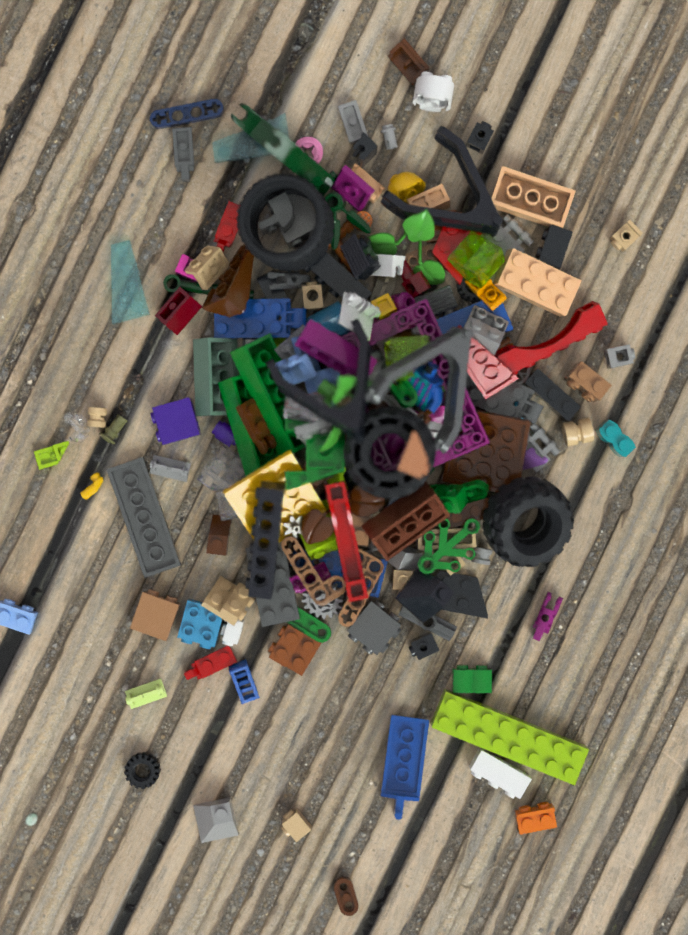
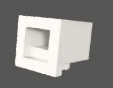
(231, 633)

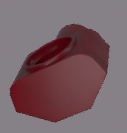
(413, 283)

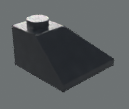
(424, 595)

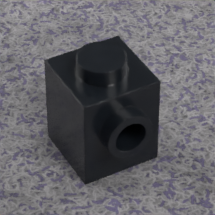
(423, 646)

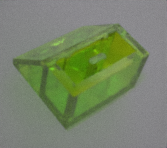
(477, 259)

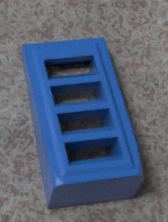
(239, 666)

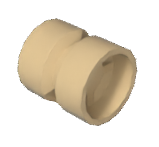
(577, 432)

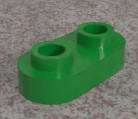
(404, 389)
(476, 490)

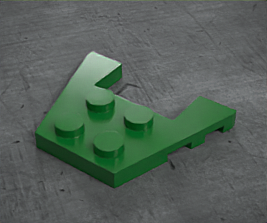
(318, 464)

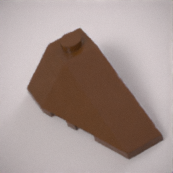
(234, 289)

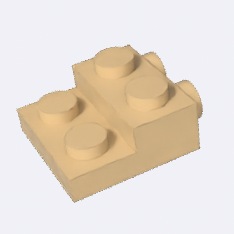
(228, 600)

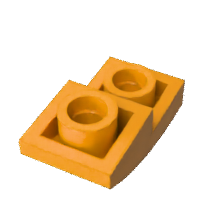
(488, 294)

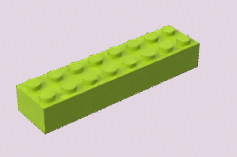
(509, 736)

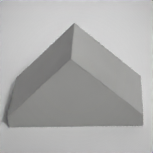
(406, 559)

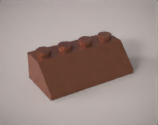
(405, 521)

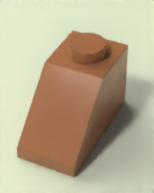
(414, 458)

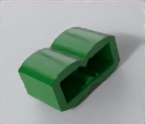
(471, 679)

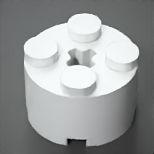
(433, 92)

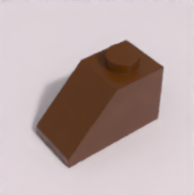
(218, 536)

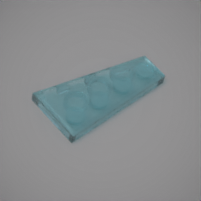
(243, 146)
(127, 288)

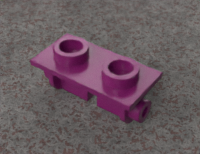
(321, 570)

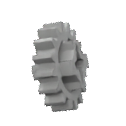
(328, 609)

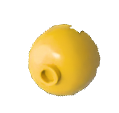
(406, 185)

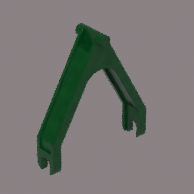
(285, 150)

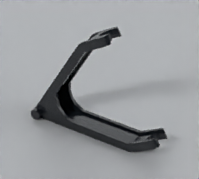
(481, 219)
(349, 417)

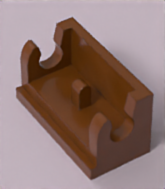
(408, 61)

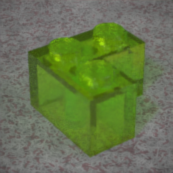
(400, 347)

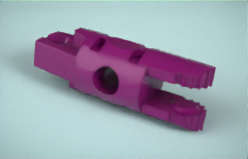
(541, 625)

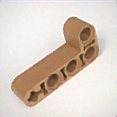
(308, 569)
(373, 577)

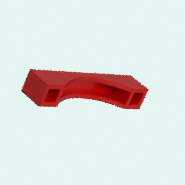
(583, 322)
(346, 541)

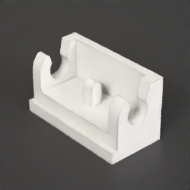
(389, 264)

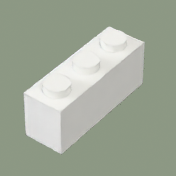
(499, 773)

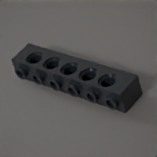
(258, 586)

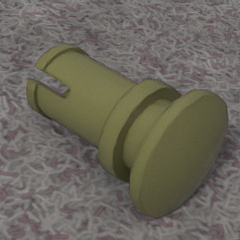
(112, 431)

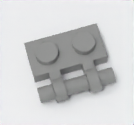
(505, 240)
(549, 445)

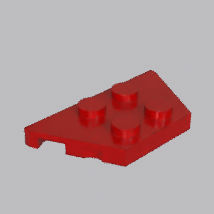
(445, 245)

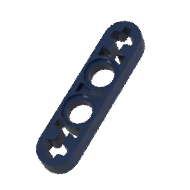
(186, 110)

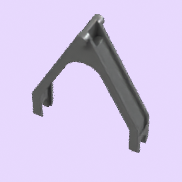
(455, 348)

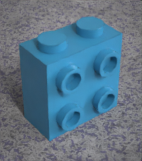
(329, 319)
(199, 625)

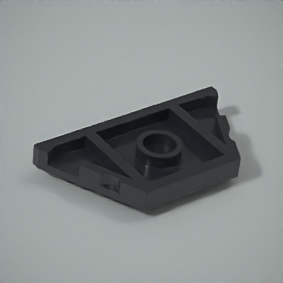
(467, 594)

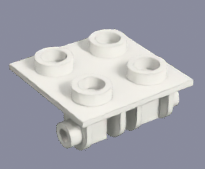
(357, 307)

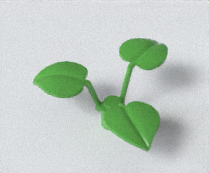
(417, 228)
(336, 395)

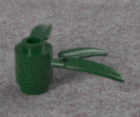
(351, 216)

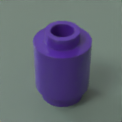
(224, 433)

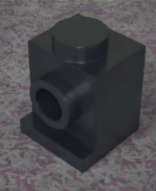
(477, 143)

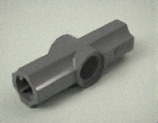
(438, 626)

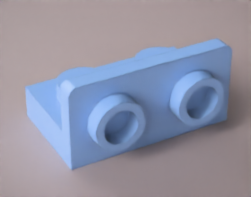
(296, 369)
(17, 617)

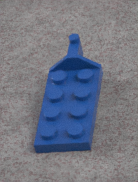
(404, 761)

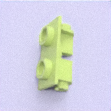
(145, 693)

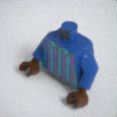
(428, 388)

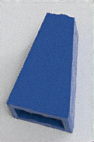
(460, 317)

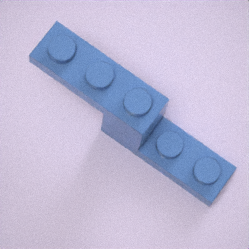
(327, 373)

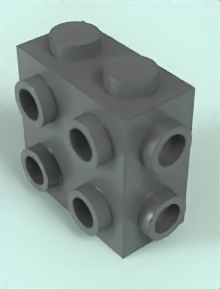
(374, 628)

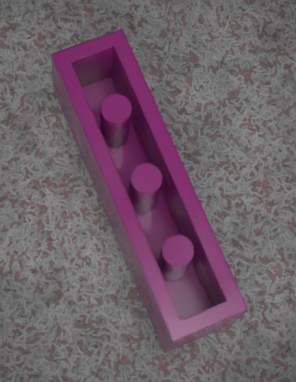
(330, 349)

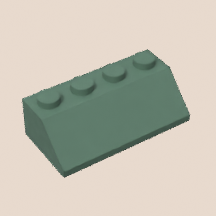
(212, 365)

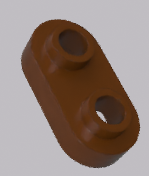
(346, 895)

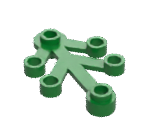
(446, 548)

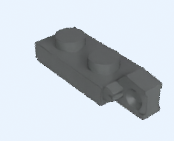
(183, 151)

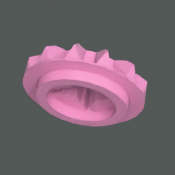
(309, 142)

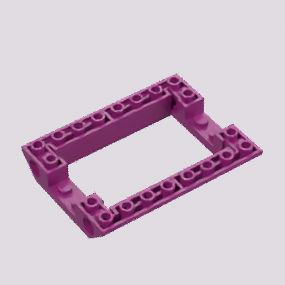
(421, 316)

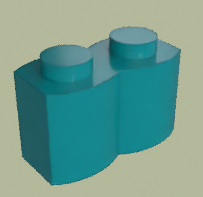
(619, 443)

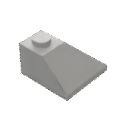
(216, 820)

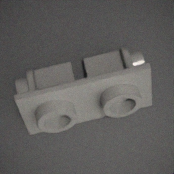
(169, 468)

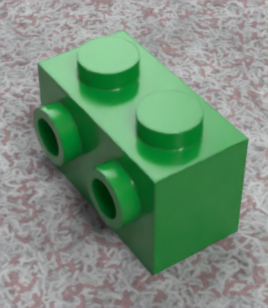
(452, 496)

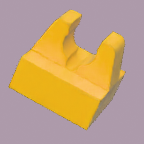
(385, 305)

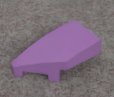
(533, 460)

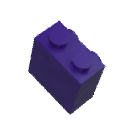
(175, 421)

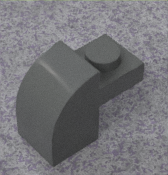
(282, 217)

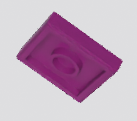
(353, 188)

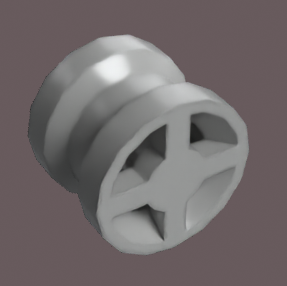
(482, 555)

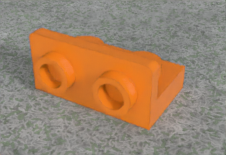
(535, 818)

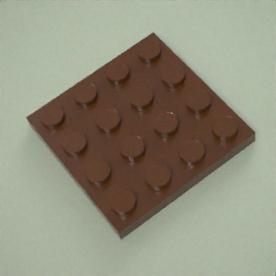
(497, 461)

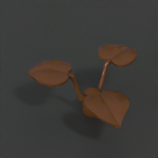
(319, 527)

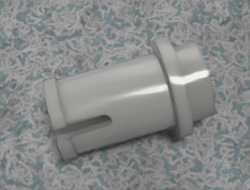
(389, 136)

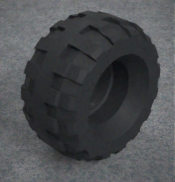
(358, 455)
(543, 537)

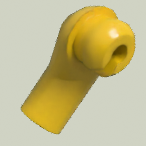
(93, 488)

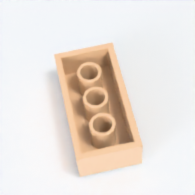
(531, 198)
(536, 282)

